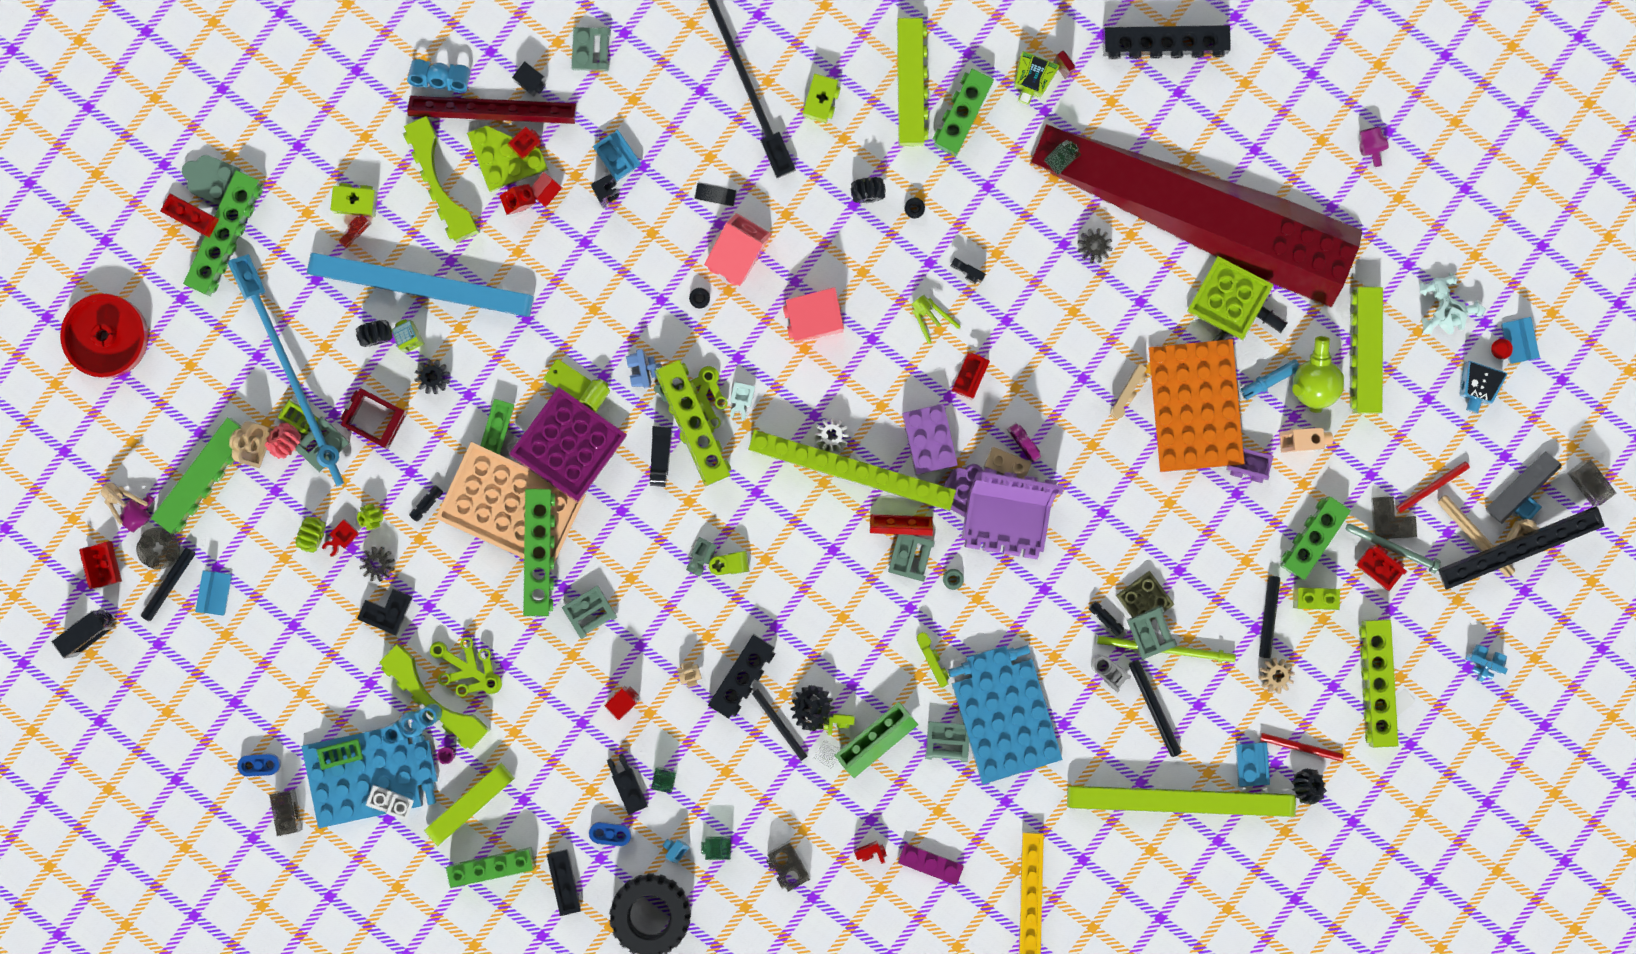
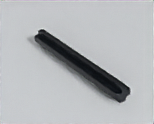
(1155, 708)

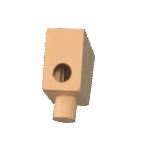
(1304, 439)

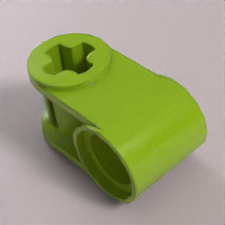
(733, 563)

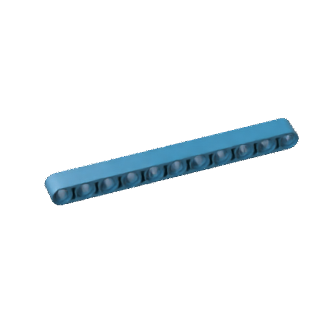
(420, 284)

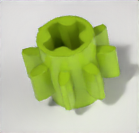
(370, 517)

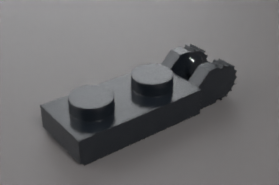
(627, 786)

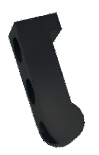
(660, 455)

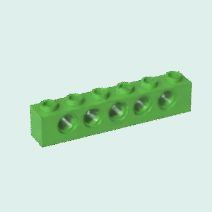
(230, 202)
(531, 606)

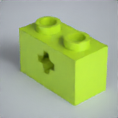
(821, 86)
(365, 206)
(1316, 598)

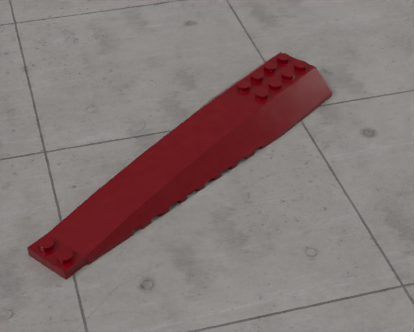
(1240, 224)

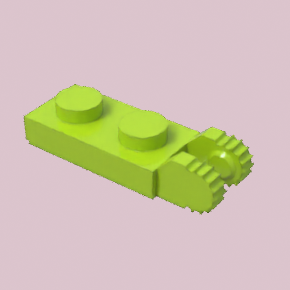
(932, 657)

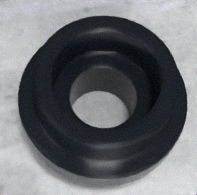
(914, 201)
(699, 291)

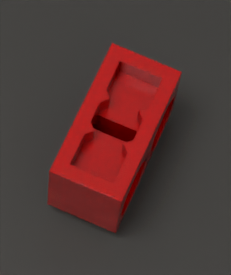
(622, 702)

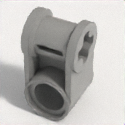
(1112, 674)

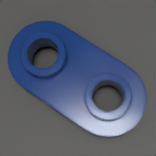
(260, 765)
(610, 834)

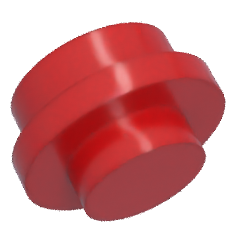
(1502, 349)

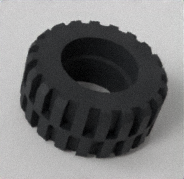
(650, 886)

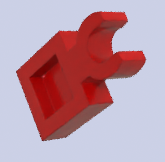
(342, 535)

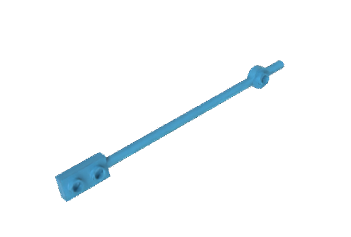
(252, 287)

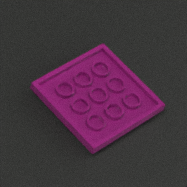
(568, 444)

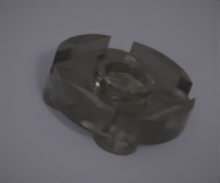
(154, 559)

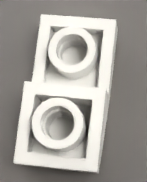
(389, 802)

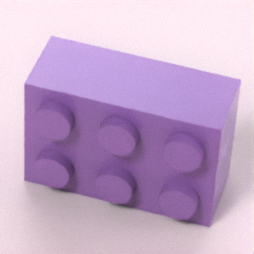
(929, 439)

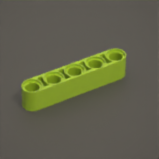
(469, 804)

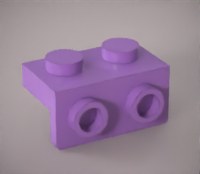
(1255, 465)

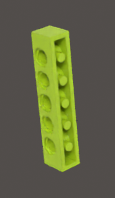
(682, 416)
(1389, 735)

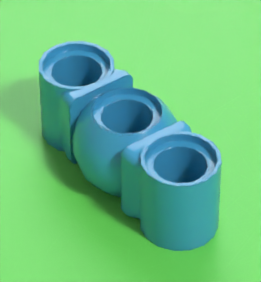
(438, 75)
(403, 729)

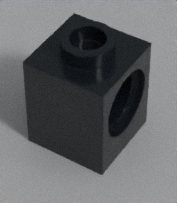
(529, 79)

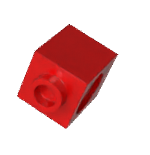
(517, 199)

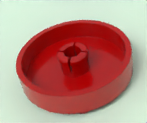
(83, 329)

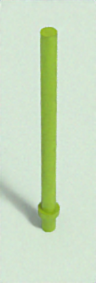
(1220, 656)

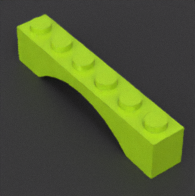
(424, 140)
(402, 666)

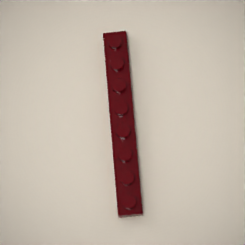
(492, 109)

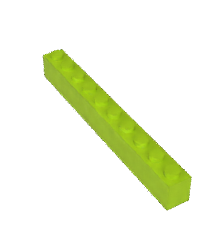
(852, 470)

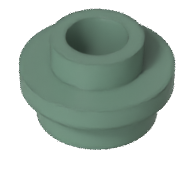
(960, 579)

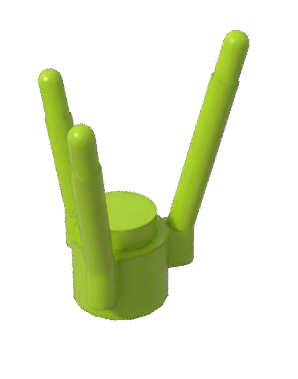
(924, 307)

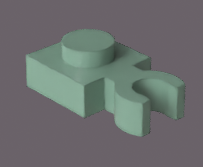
(702, 554)

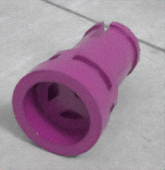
(446, 755)

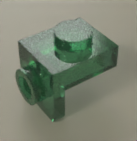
(1062, 156)

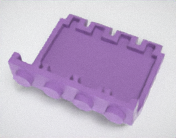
(1008, 513)

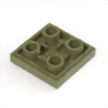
(1144, 595)

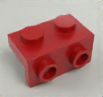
(100, 565)
(1381, 567)

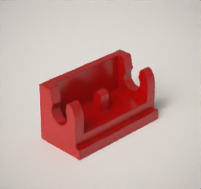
(970, 375)

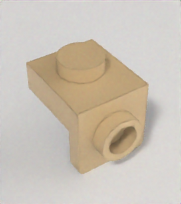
(1521, 528)

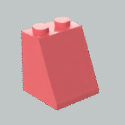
(737, 249)
(813, 315)

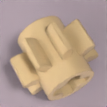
(689, 674)

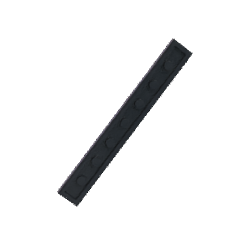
(1521, 547)

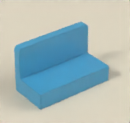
(1522, 338)
(213, 593)

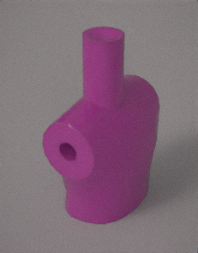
(1372, 143)
(135, 514)

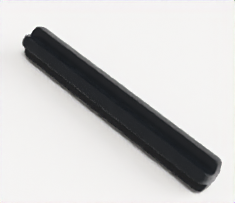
(168, 584)
(1269, 617)

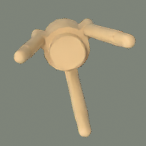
(114, 495)

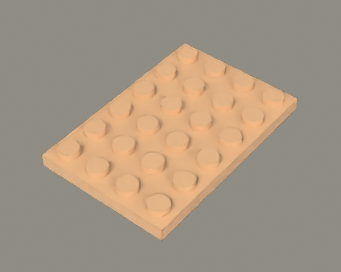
(490, 502)

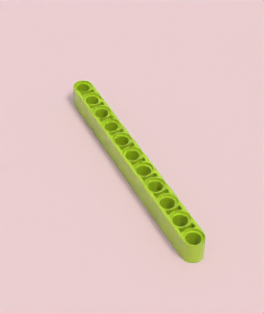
(1181, 801)

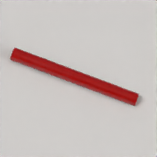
(1432, 487)
(1301, 747)

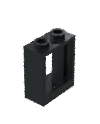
(84, 633)

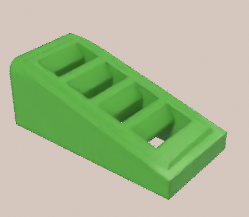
(320, 753)

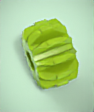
(310, 534)

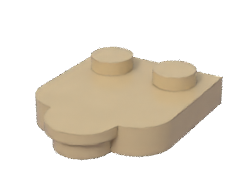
(249, 443)

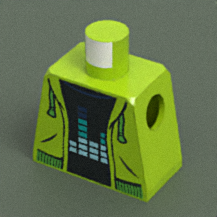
(1033, 76)

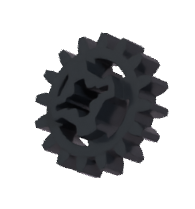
(809, 706)

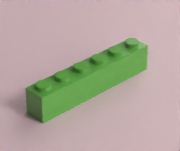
(197, 480)

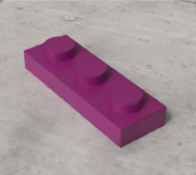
(930, 864)

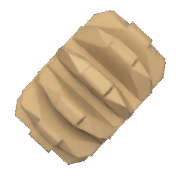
(1271, 670)

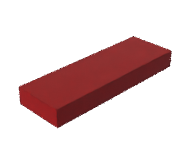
(189, 215)
(901, 524)

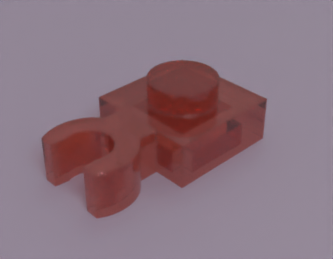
(358, 226)

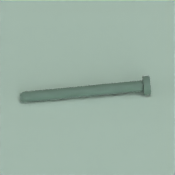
(1433, 565)

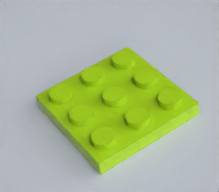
(1230, 298)

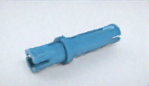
(1262, 384)

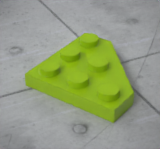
(499, 162)

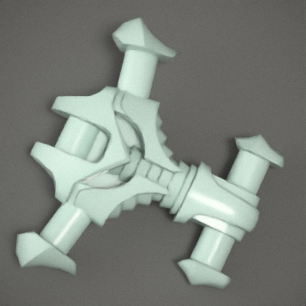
(1450, 312)

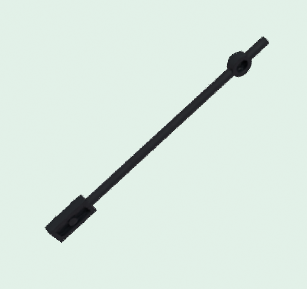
(772, 143)

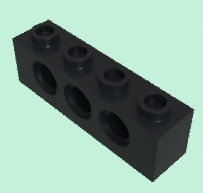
(754, 646)

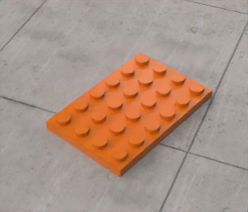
(1196, 405)

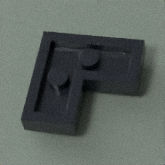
(388, 617)

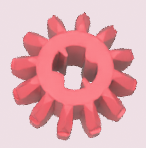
(282, 440)

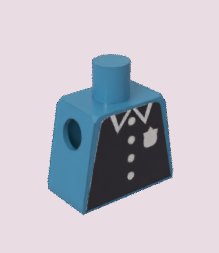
(1480, 384)

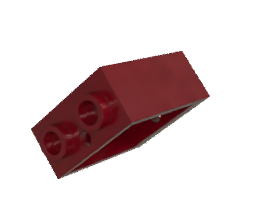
(392, 428)

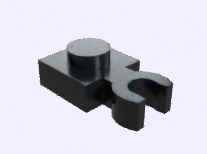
(972, 274)

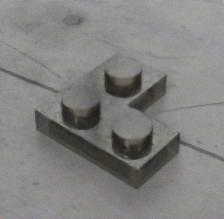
(1385, 522)

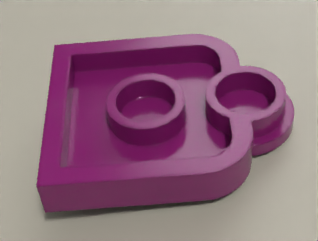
(1024, 442)

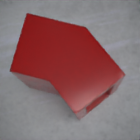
(545, 189)

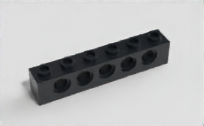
(1218, 34)

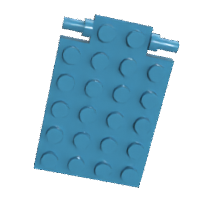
(1004, 714)
(342, 790)

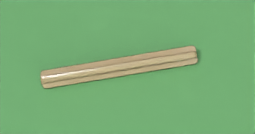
(1470, 529)

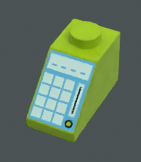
(407, 336)

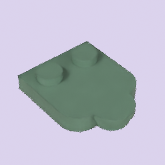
(208, 177)

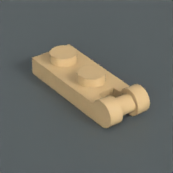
(1128, 392)

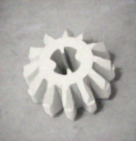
(824, 436)

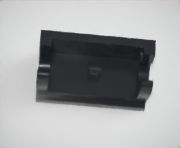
(604, 189)

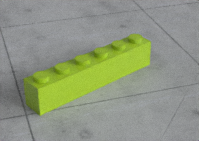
(911, 82)
(1367, 350)

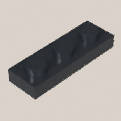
(563, 882)

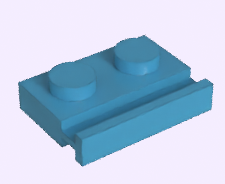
(617, 155)
(1252, 764)

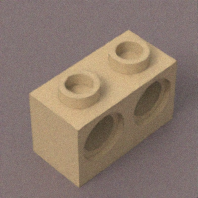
(1007, 462)

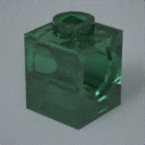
(663, 779)
(716, 848)

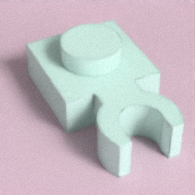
(741, 396)

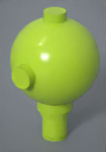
(1318, 381)

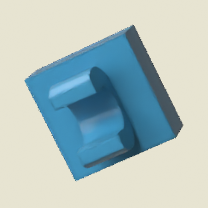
(676, 850)

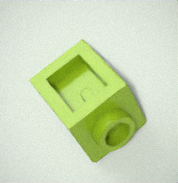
(842, 721)

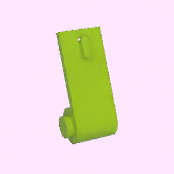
(578, 386)

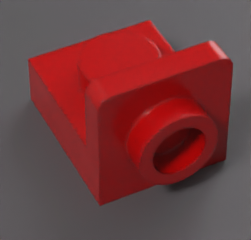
(525, 142)
(866, 852)

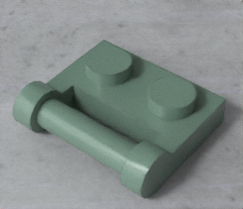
(584, 49)
(334, 439)
(904, 555)
(586, 605)
(1144, 633)
(947, 734)

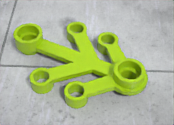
(702, 396)
(469, 669)

